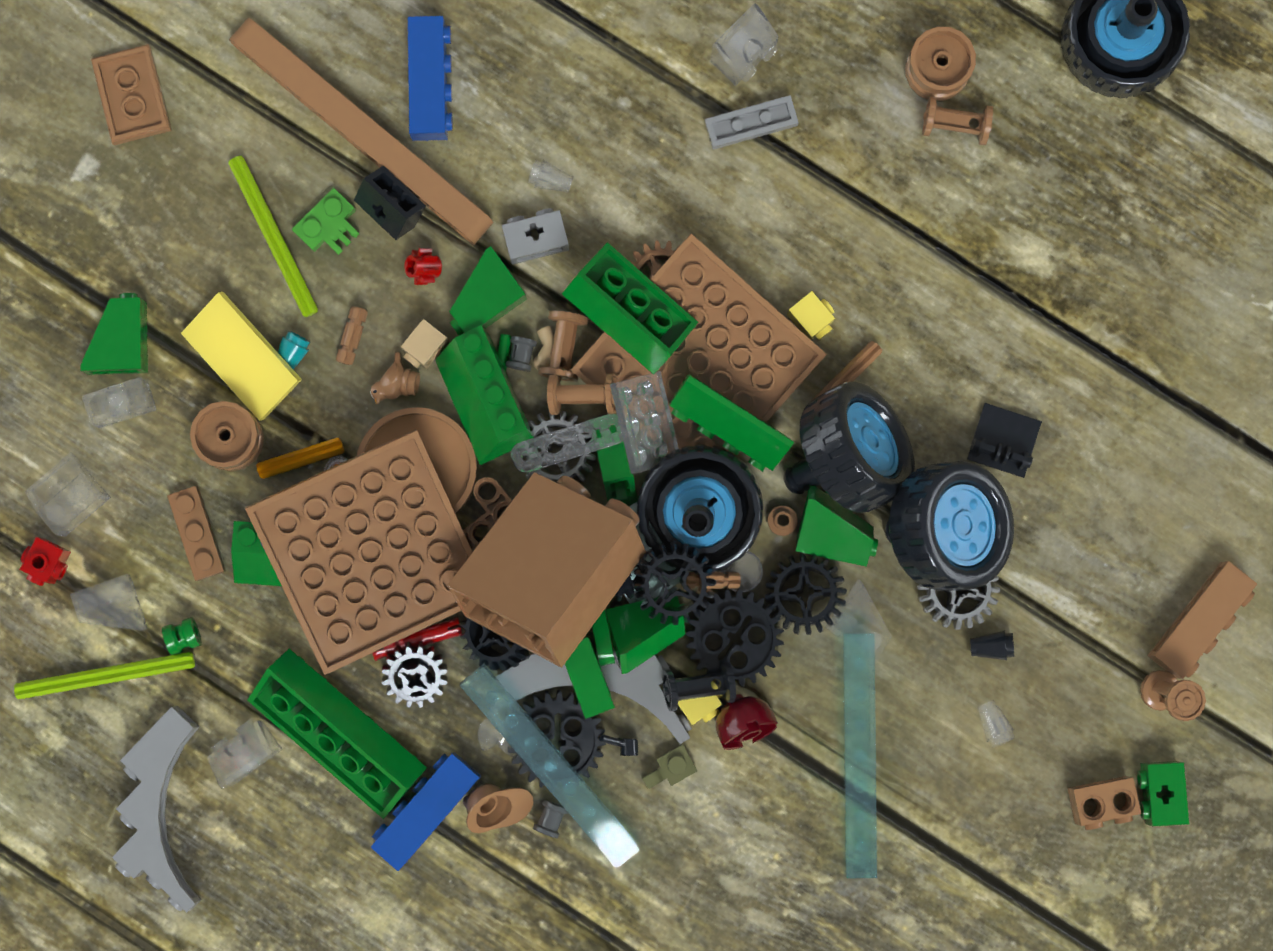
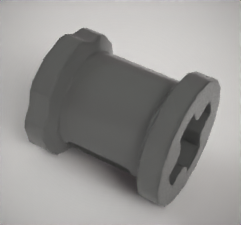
(521, 353)
(550, 819)

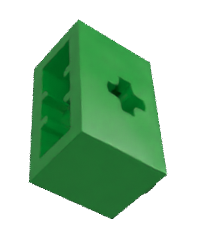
(1170, 808)

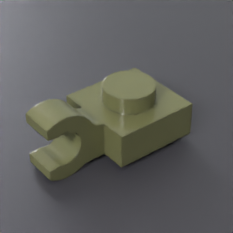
(673, 766)

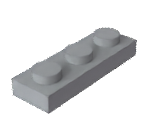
(751, 122)

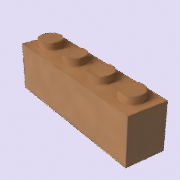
(1202, 620)

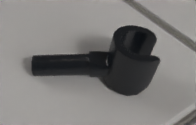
(628, 747)

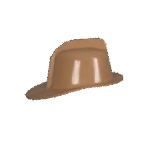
(496, 808)

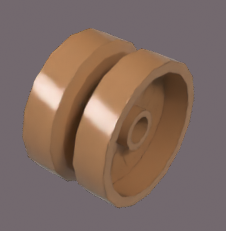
(936, 48)
(241, 447)

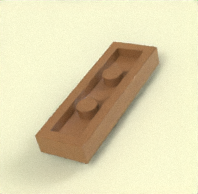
(196, 533)

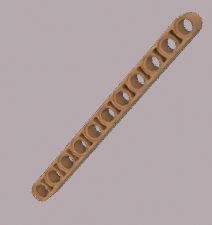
(360, 130)

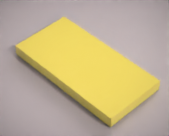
(241, 356)

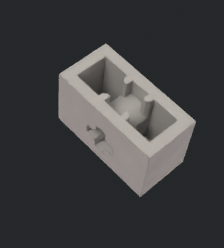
(551, 237)

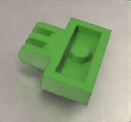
(327, 223)

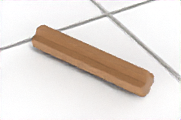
(854, 367)

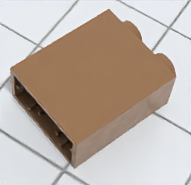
(549, 566)

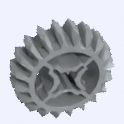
(545, 427)
(953, 602)

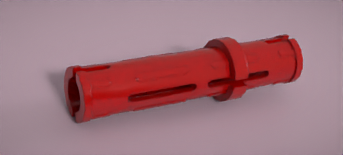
(428, 635)

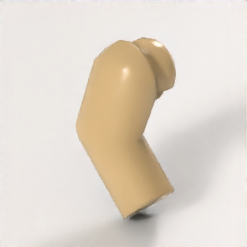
(546, 337)

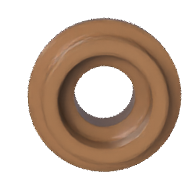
(782, 530)

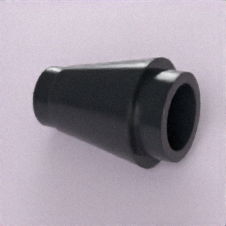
(993, 646)

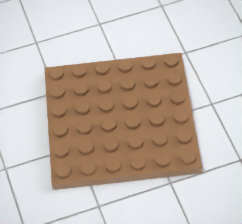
(736, 348)
(365, 550)

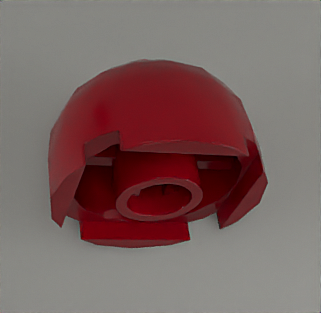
(744, 720)

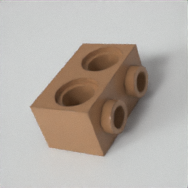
(1103, 795)

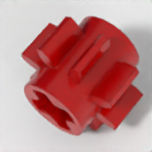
(423, 266)

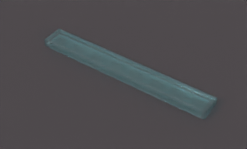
(860, 755)
(549, 765)

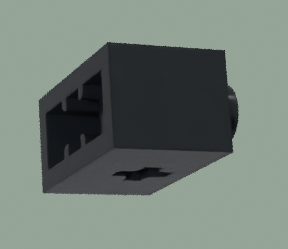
(389, 202)

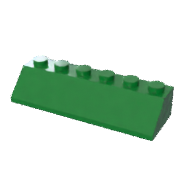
(336, 733)

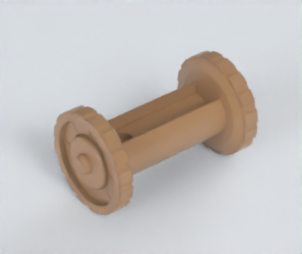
(957, 120)
(563, 345)
(579, 394)
(1180, 698)

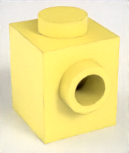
(812, 316)
(701, 708)

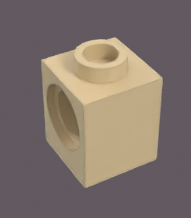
(424, 345)

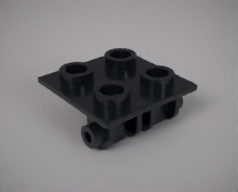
(1004, 440)

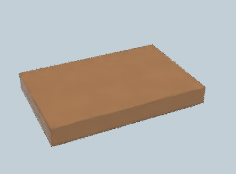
(131, 94)

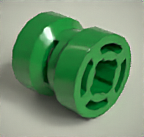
(181, 636)

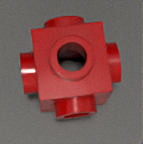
(44, 562)

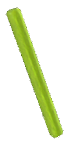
(273, 236)
(104, 675)

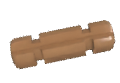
(351, 335)
(730, 580)

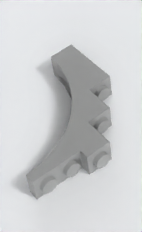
(639, 685)
(149, 849)

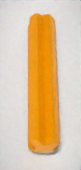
(300, 458)

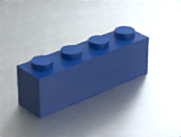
(428, 78)
(426, 810)

